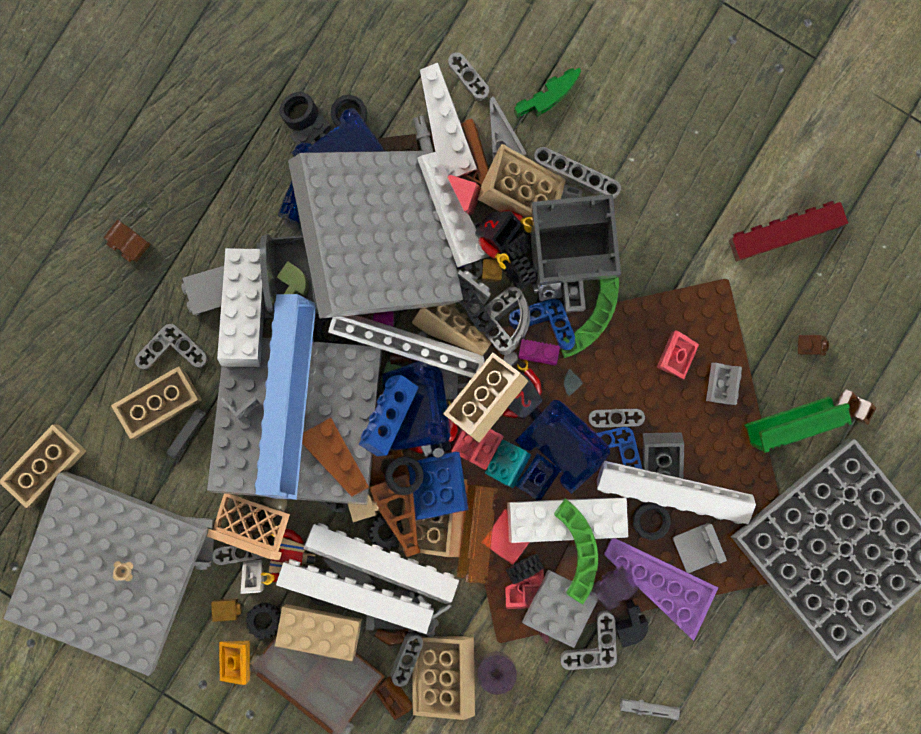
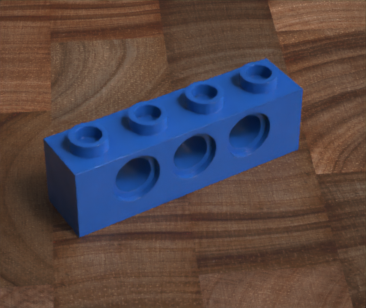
(405, 392)

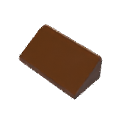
(568, 563)
(393, 698)

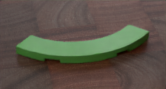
(599, 318)
(586, 550)

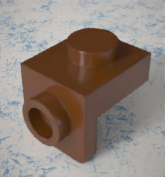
(812, 345)

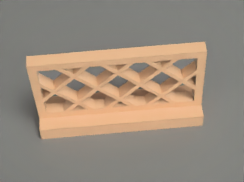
(240, 540)

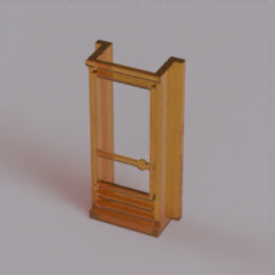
(477, 534)

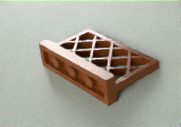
(476, 149)

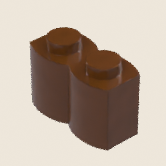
(127, 241)

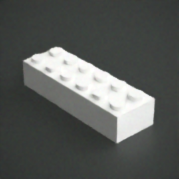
(241, 310)
(536, 519)

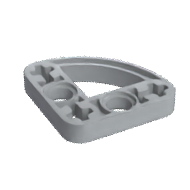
(523, 325)

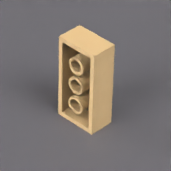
(486, 397)
(156, 402)
(38, 468)
(318, 632)

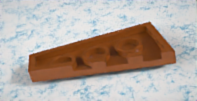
(331, 451)

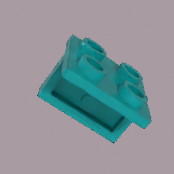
(508, 463)

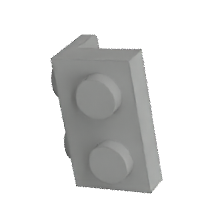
(724, 384)

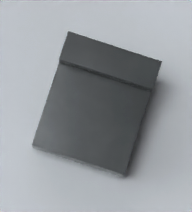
(574, 239)

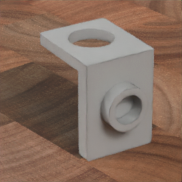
(245, 410)
(438, 612)

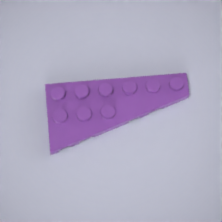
(674, 591)

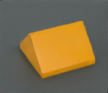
(234, 661)

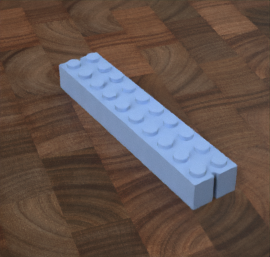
(285, 397)

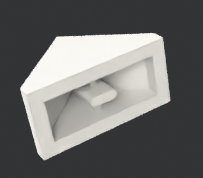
(252, 577)

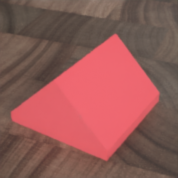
(466, 192)
(678, 355)

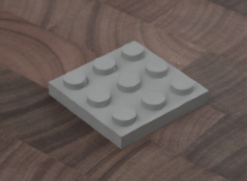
(558, 613)

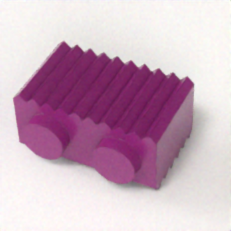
(538, 352)

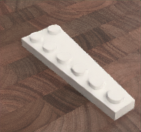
(445, 125)

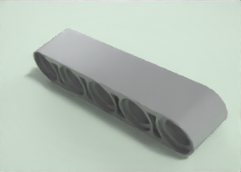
(570, 165)

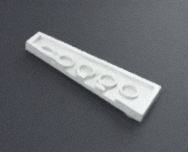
(455, 222)

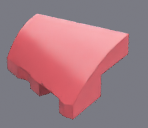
(522, 594)

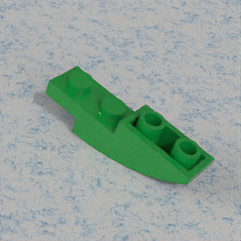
(555, 91)

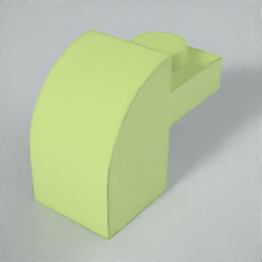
(294, 279)

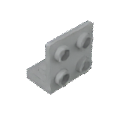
(480, 289)
(699, 547)

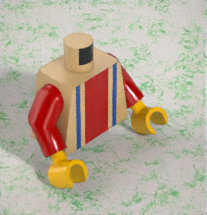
(291, 548)

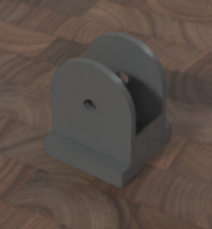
(273, 257)

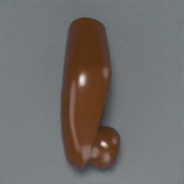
(391, 638)

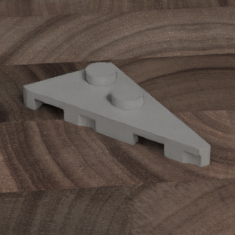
(502, 131)

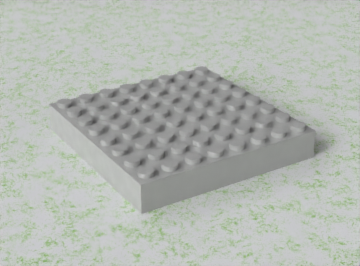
(372, 233)
(340, 387)
(838, 548)
(69, 570)

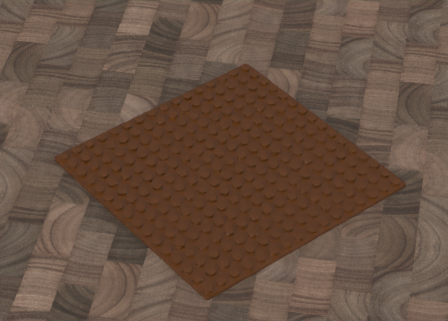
(623, 374)

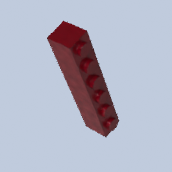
(788, 231)

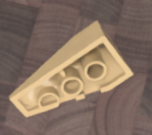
(451, 326)

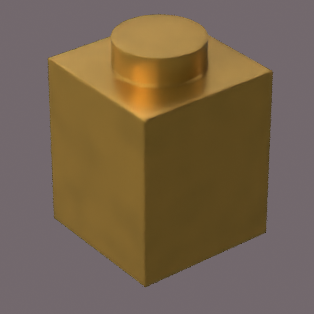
(491, 271)
(225, 610)

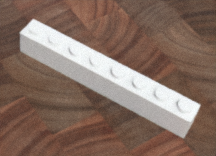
(407, 344)
(675, 492)
(381, 564)
(355, 596)

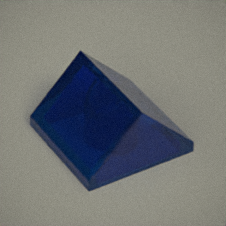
(538, 477)

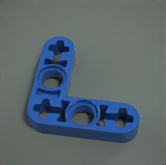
(548, 314)
(623, 445)

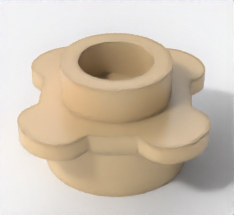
(118, 575)

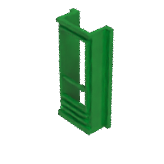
(797, 424)

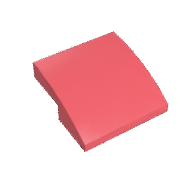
(477, 452)
(500, 541)

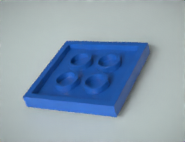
(441, 488)

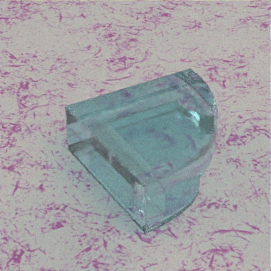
(571, 382)

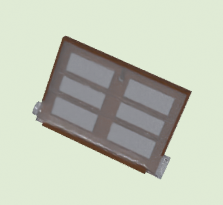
(319, 685)

